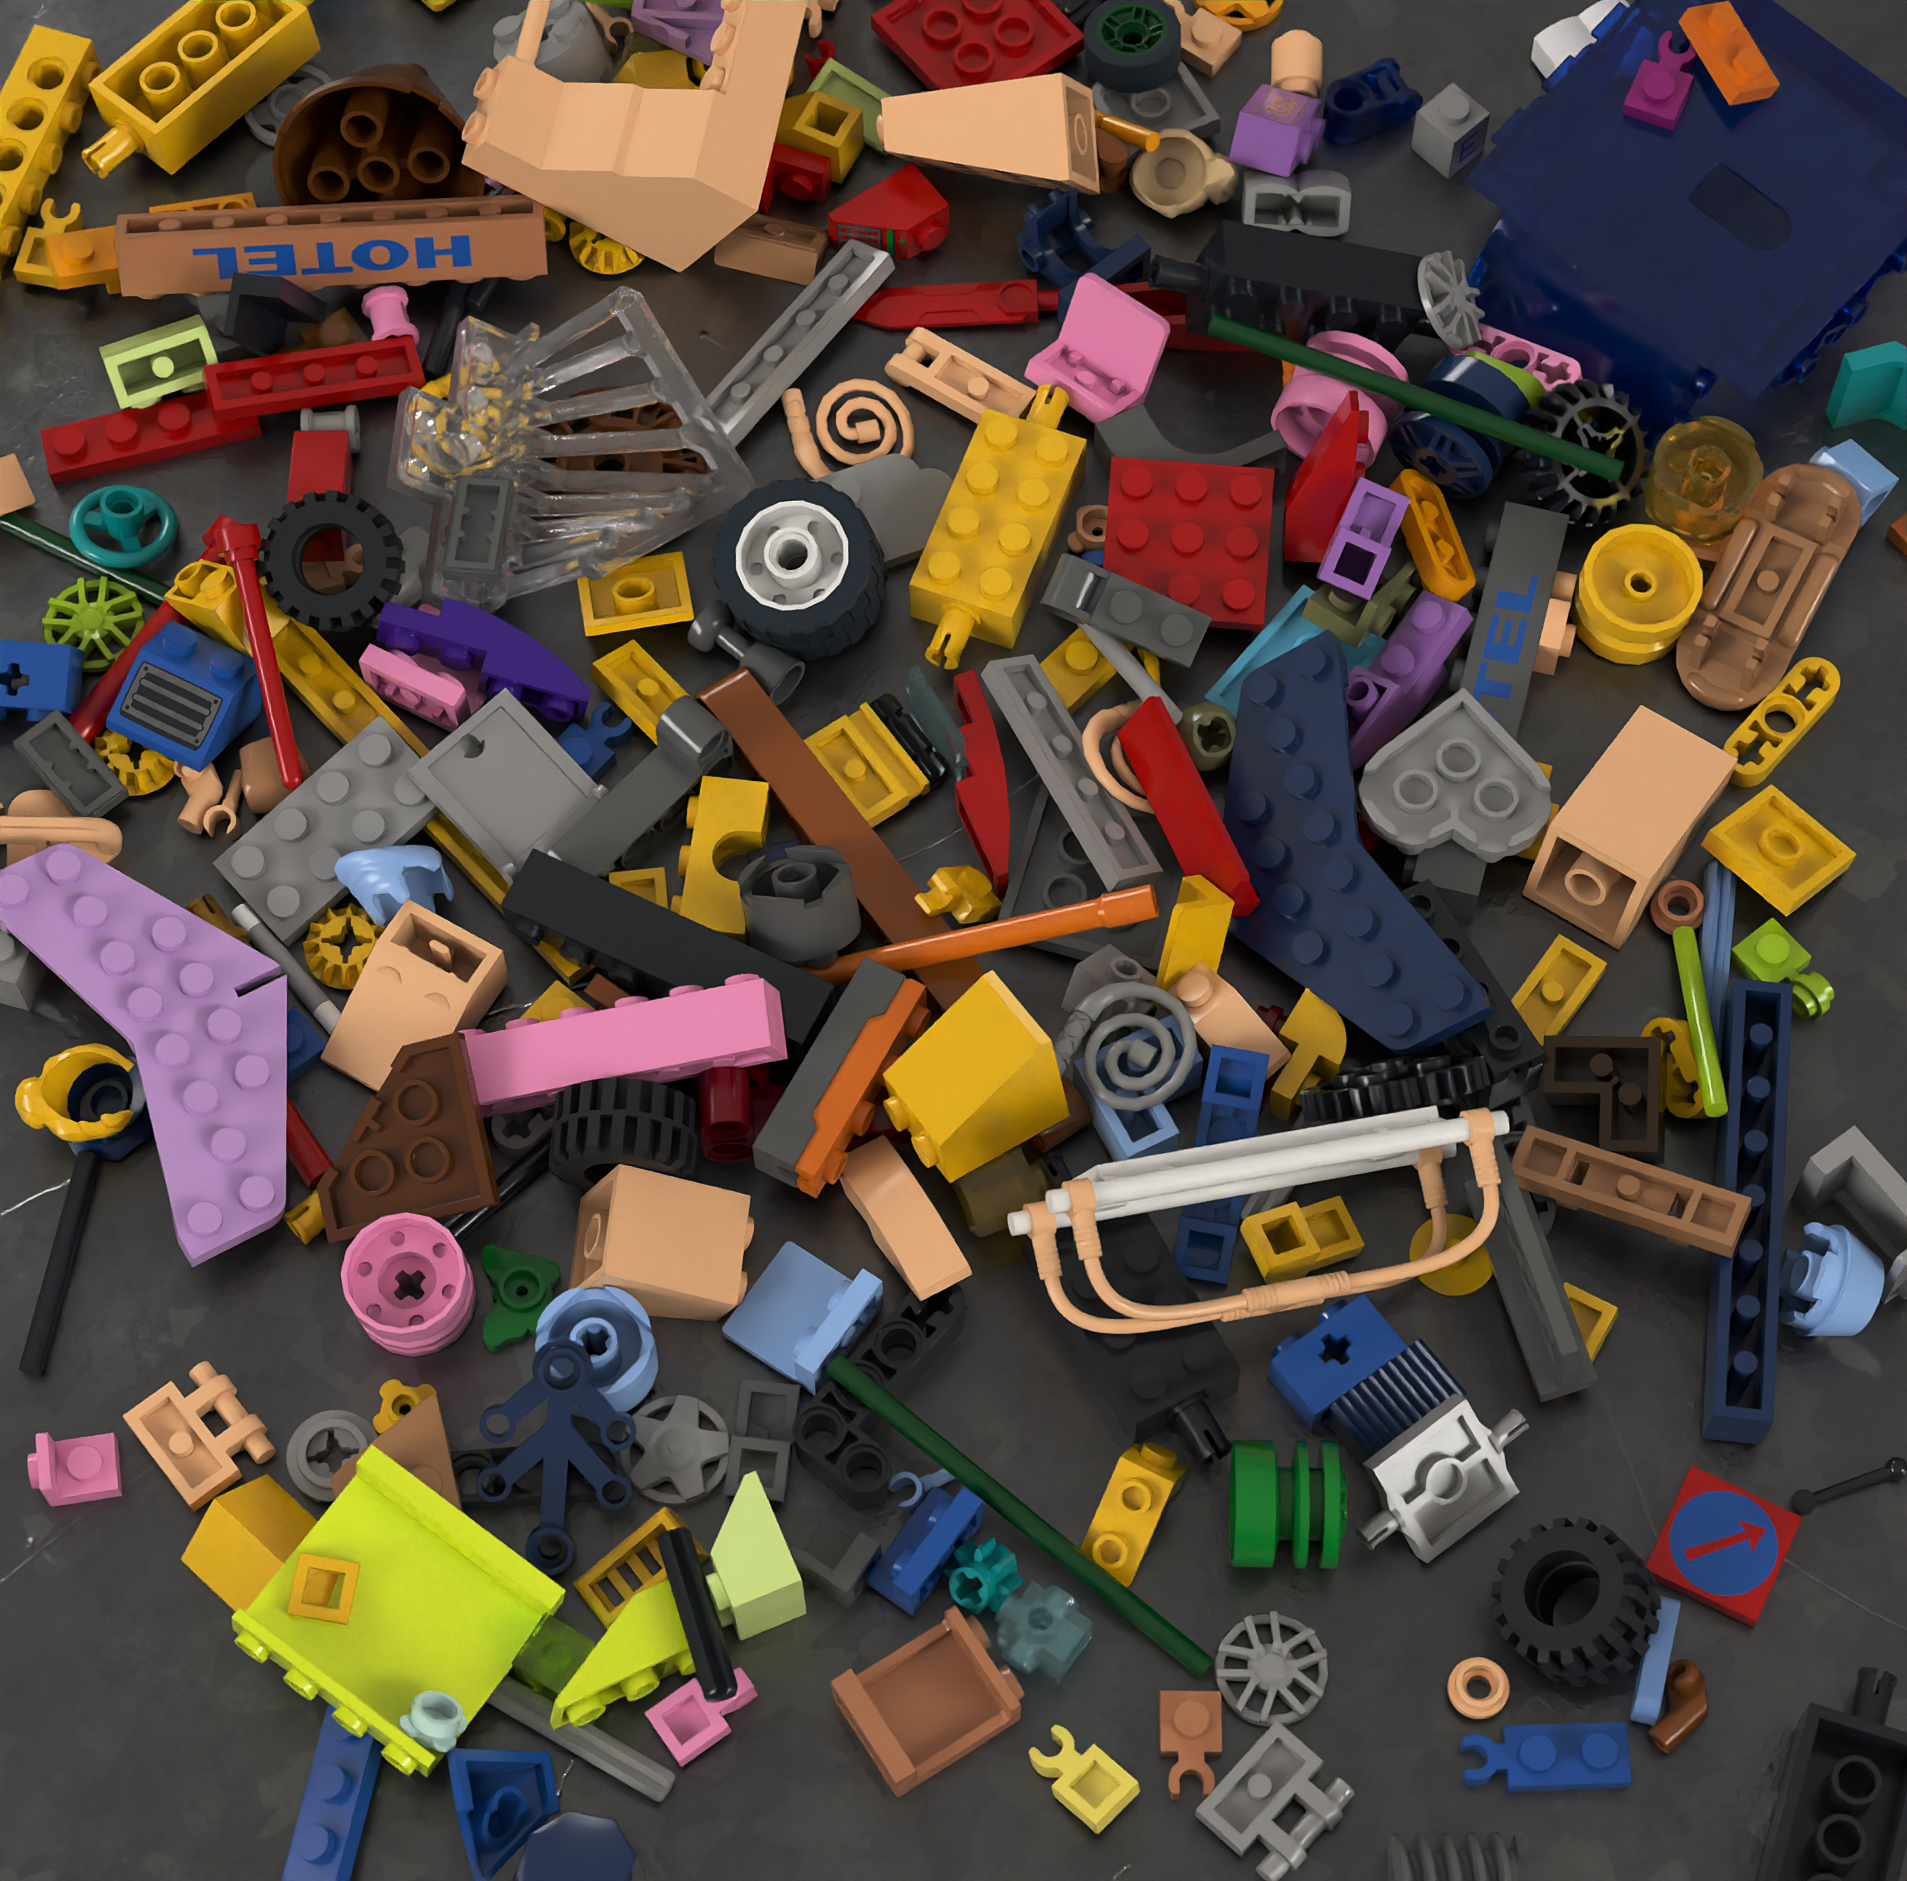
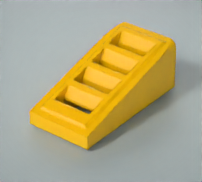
(627, 1551)

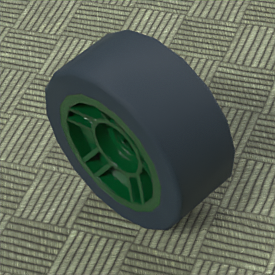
(1132, 44)

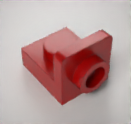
(797, 174)

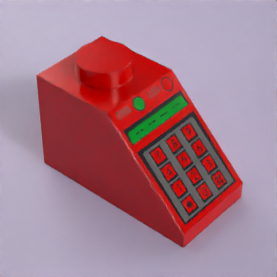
(894, 216)

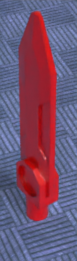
(957, 305)

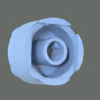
(601, 1322)

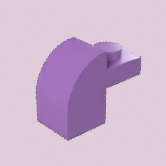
(1363, 539)

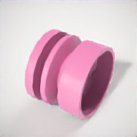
(1313, 398)
(400, 1253)

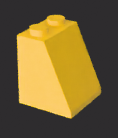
(976, 1082)

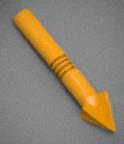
(1127, 131)

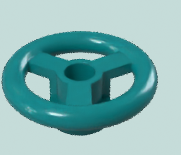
(122, 513)

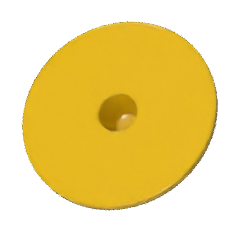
(1462, 1276)

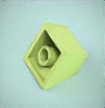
(754, 1571)

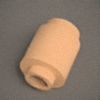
(1297, 63)

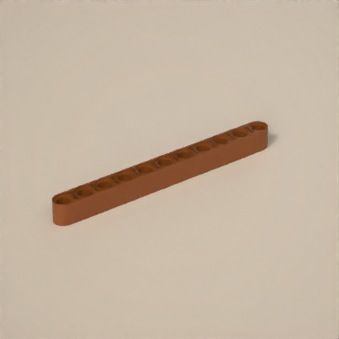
(824, 816)

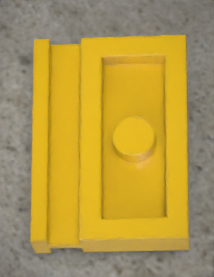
(868, 764)

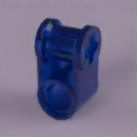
(1368, 103)

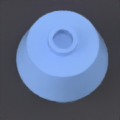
(1829, 1283)

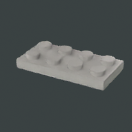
(344, 807)

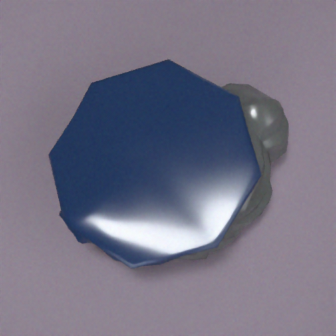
(580, 1850)

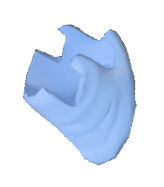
(391, 875)

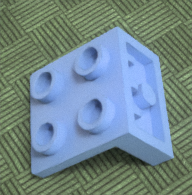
(804, 1315)

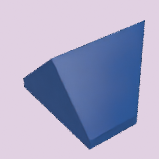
(500, 1802)

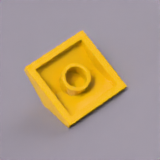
(637, 596)

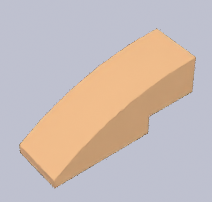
(902, 1219)

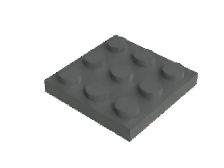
(1058, 873)

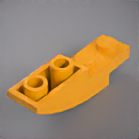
(90, 254)

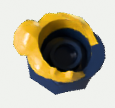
(89, 1100)

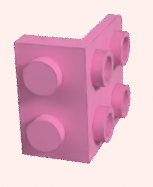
(1103, 351)

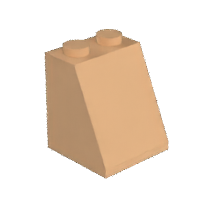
(663, 1243)

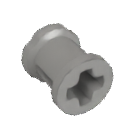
(334, 420)

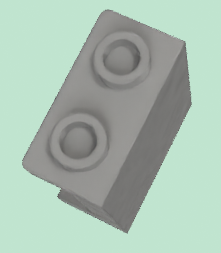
(1867, 1192)

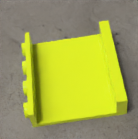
(429, 1611)

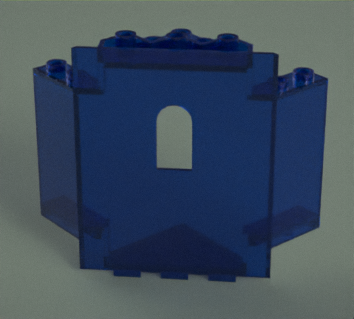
(1640, 282)

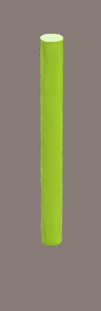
(1700, 1022)

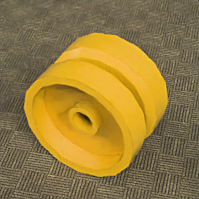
(1636, 594)

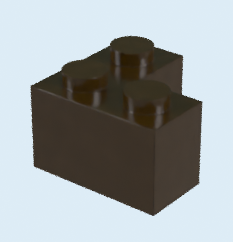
(1622, 1078)

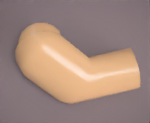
(203, 792)

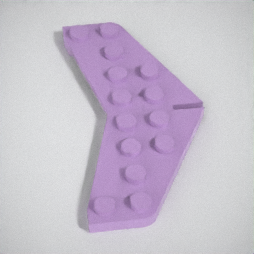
(202, 1053)

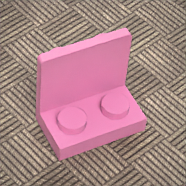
(423, 684)

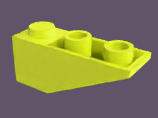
(629, 1659)

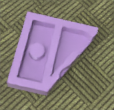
(680, 24)

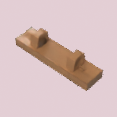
(1630, 1191)

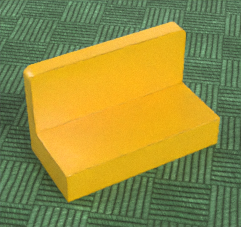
(1194, 931)

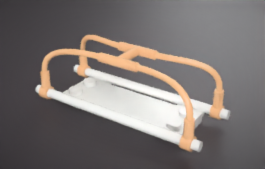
(1256, 1166)

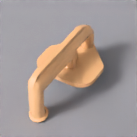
(41, 820)

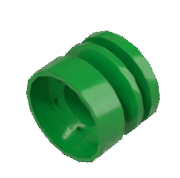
(1285, 1503)

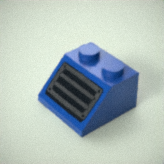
(186, 696)

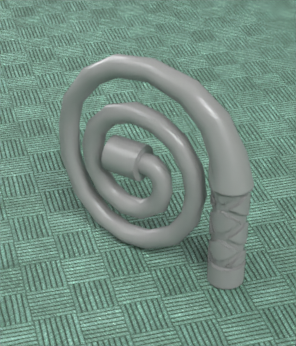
(1139, 1052)

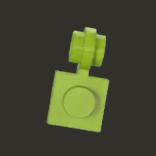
(1777, 957)

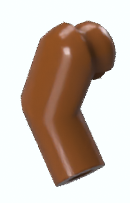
(1686, 1705)

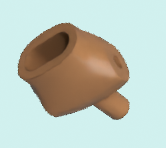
(261, 775)

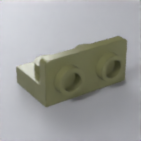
(1355, 618)

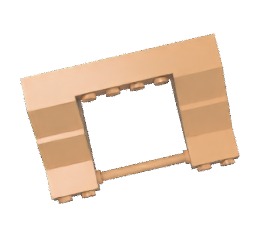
(636, 162)

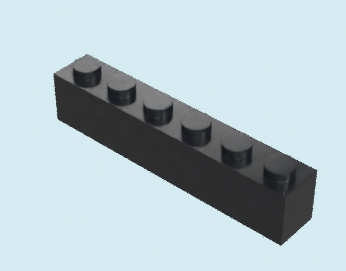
(651, 944)

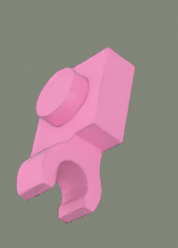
(691, 1723)

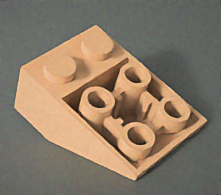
(415, 987)

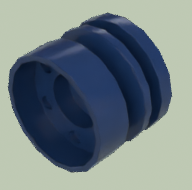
(1446, 452)

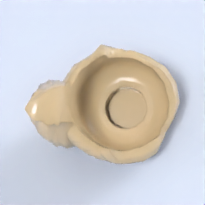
(1182, 175)

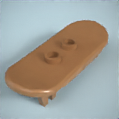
(1767, 586)

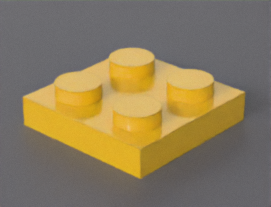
(1778, 850)

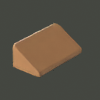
(774, 249)

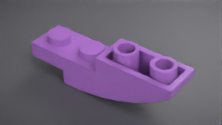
(1402, 674)

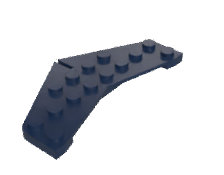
(1324, 901)

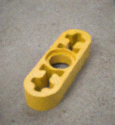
(1784, 699)

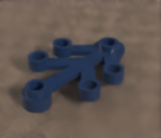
(556, 1443)

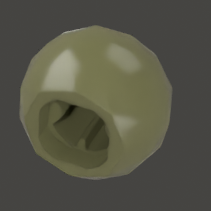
(1208, 735)

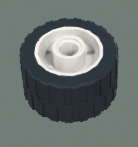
(800, 568)

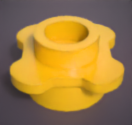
(395, 1397)

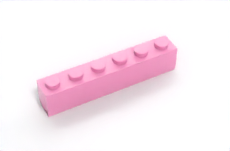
(634, 1040)

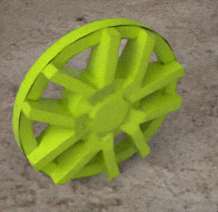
(94, 622)

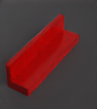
(1184, 804)

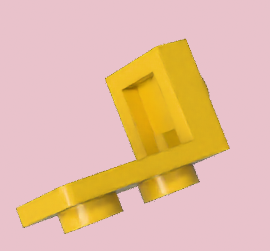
(1132, 1508)

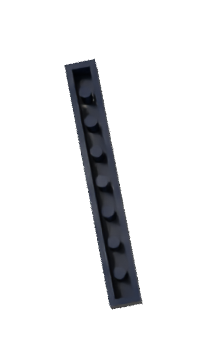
(1750, 1163)

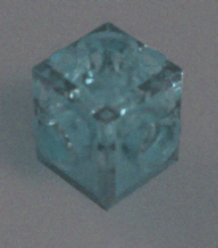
(1042, 1631)

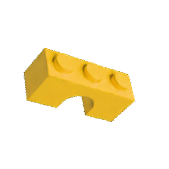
(727, 822)

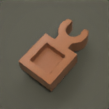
(1190, 1731)

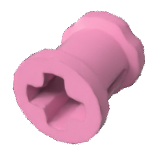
(388, 313)

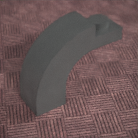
(1136, 436)

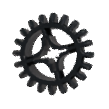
(1614, 436)

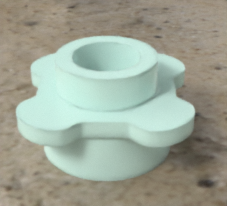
(434, 1720)

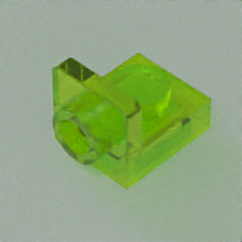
(551, 1655)

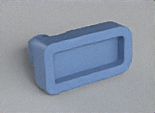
(1655, 1664)

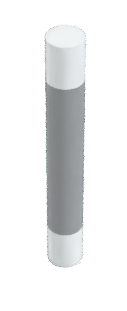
(297, 977)

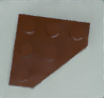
(414, 1145)

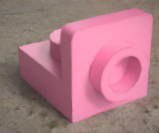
(75, 1468)

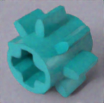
(982, 1575)

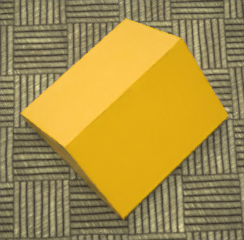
(246, 1540)

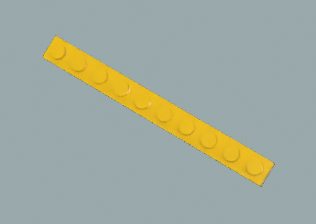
(350, 705)

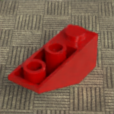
(1324, 484)

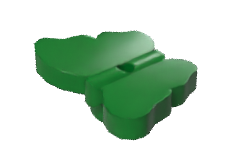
(511, 1273)

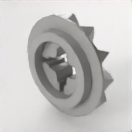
(312, 1443)

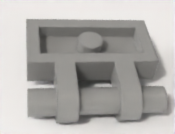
(1260, 1789)

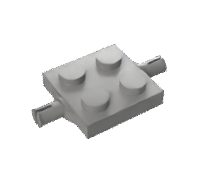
(1441, 1478)

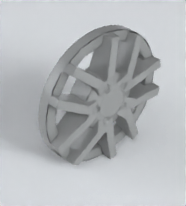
(1449, 298)
(1271, 1669)

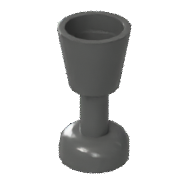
(770, 667)

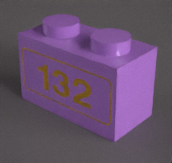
(1277, 131)

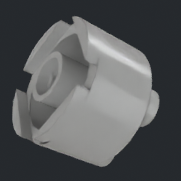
(568, 47)

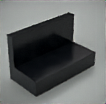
(262, 307)

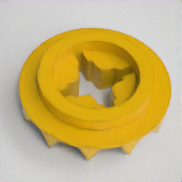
(600, 255)
(154, 768)
(326, 959)

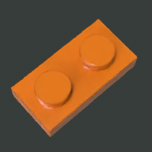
(1729, 53)

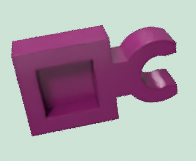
(1662, 88)

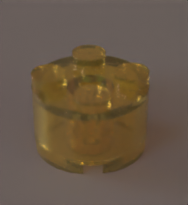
(1698, 507)

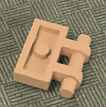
(183, 1444)

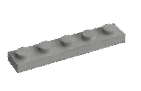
(798, 337)
(1058, 755)

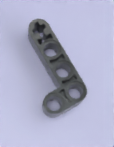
(652, 795)

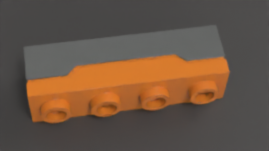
(841, 1078)

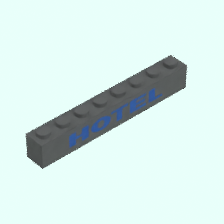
(1498, 664)

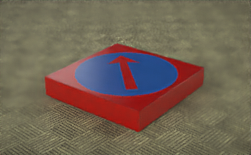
(1722, 1546)

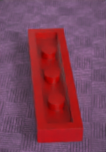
(312, 378)
(139, 437)

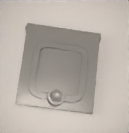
(511, 794)

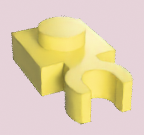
(1087, 1784)

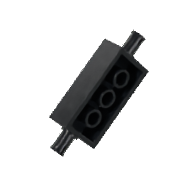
(1297, 286)
(1151, 1375)
(1842, 1793)

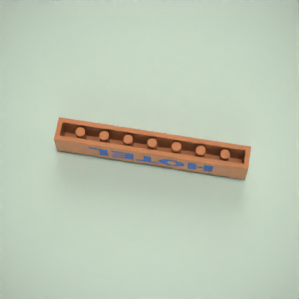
(332, 244)

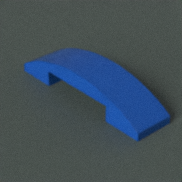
(1227, 1114)

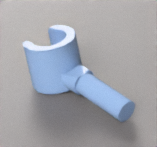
(923, 1486)

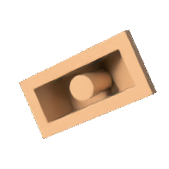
(1225, 1017)

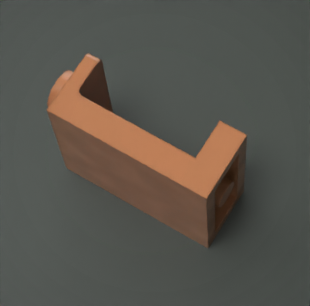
(929, 1701)

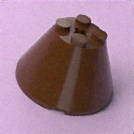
(373, 140)

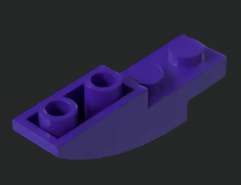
(480, 641)

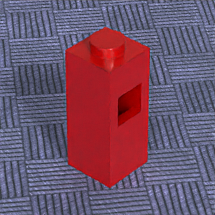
(320, 464)

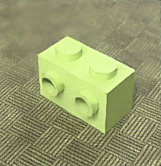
(159, 362)

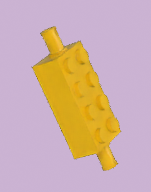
(196, 78)
(998, 528)

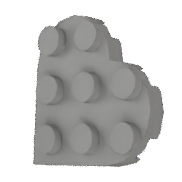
(1456, 780)

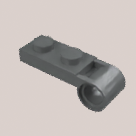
(1125, 610)

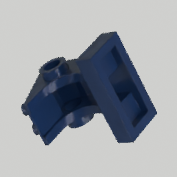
(1065, 228)

